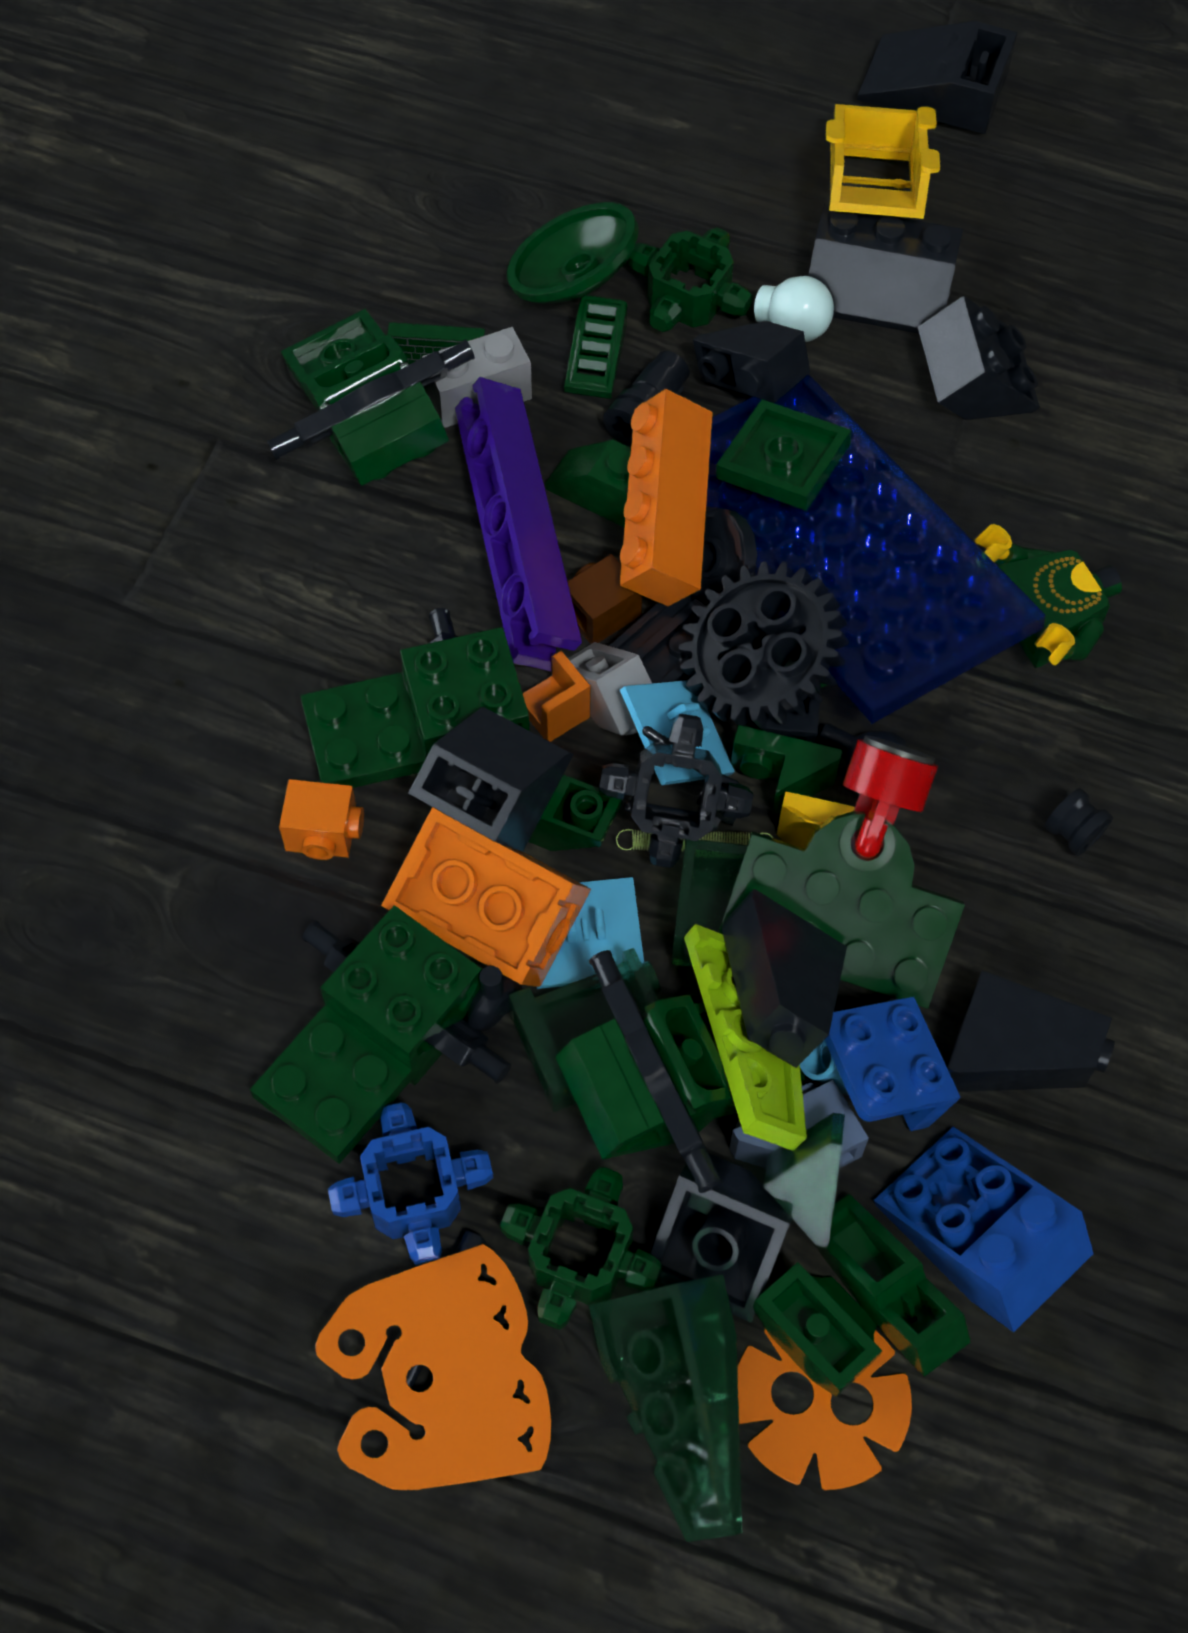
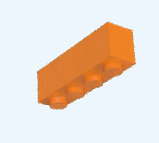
(666, 498)

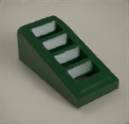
(598, 318)

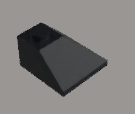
(723, 1232)

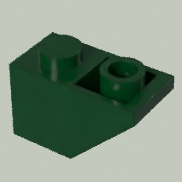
(575, 817)

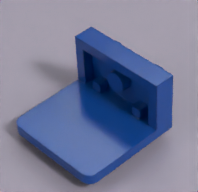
(891, 1063)

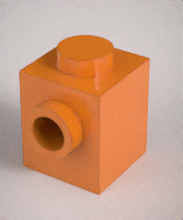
(320, 819)

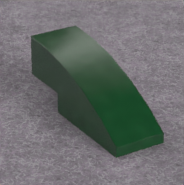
(893, 1288)

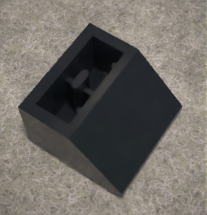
(977, 363)
(492, 777)

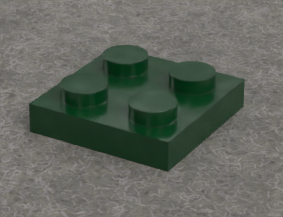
(783, 454)

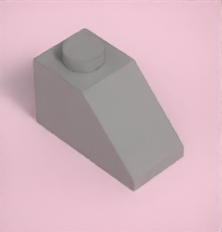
(607, 672)

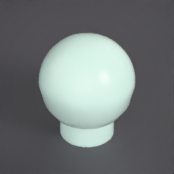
(797, 304)

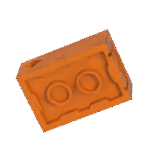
(487, 898)

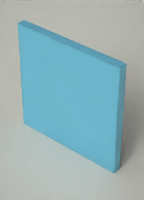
(657, 707)
(604, 923)

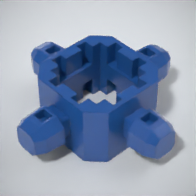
(402, 1144)

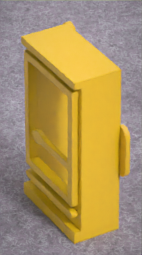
(881, 135)

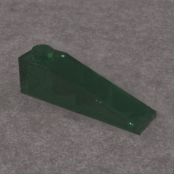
(680, 1376)

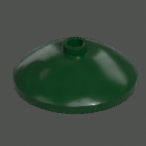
(573, 253)

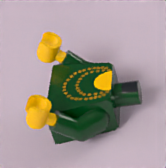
(1061, 589)

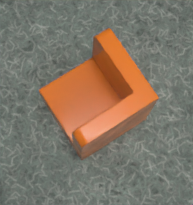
(559, 700)

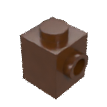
(601, 602)

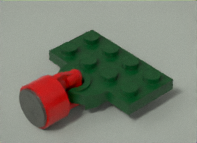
(860, 878)

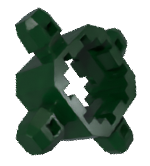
(668, 296)
(598, 1209)

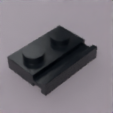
(658, 639)

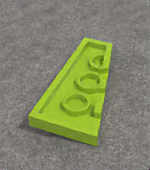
(761, 1084)

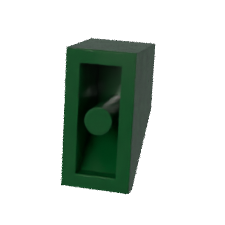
(594, 479)

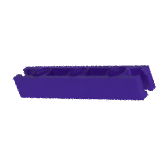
(517, 525)

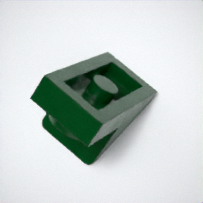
(796, 763)

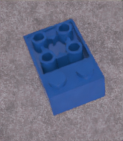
(987, 1227)

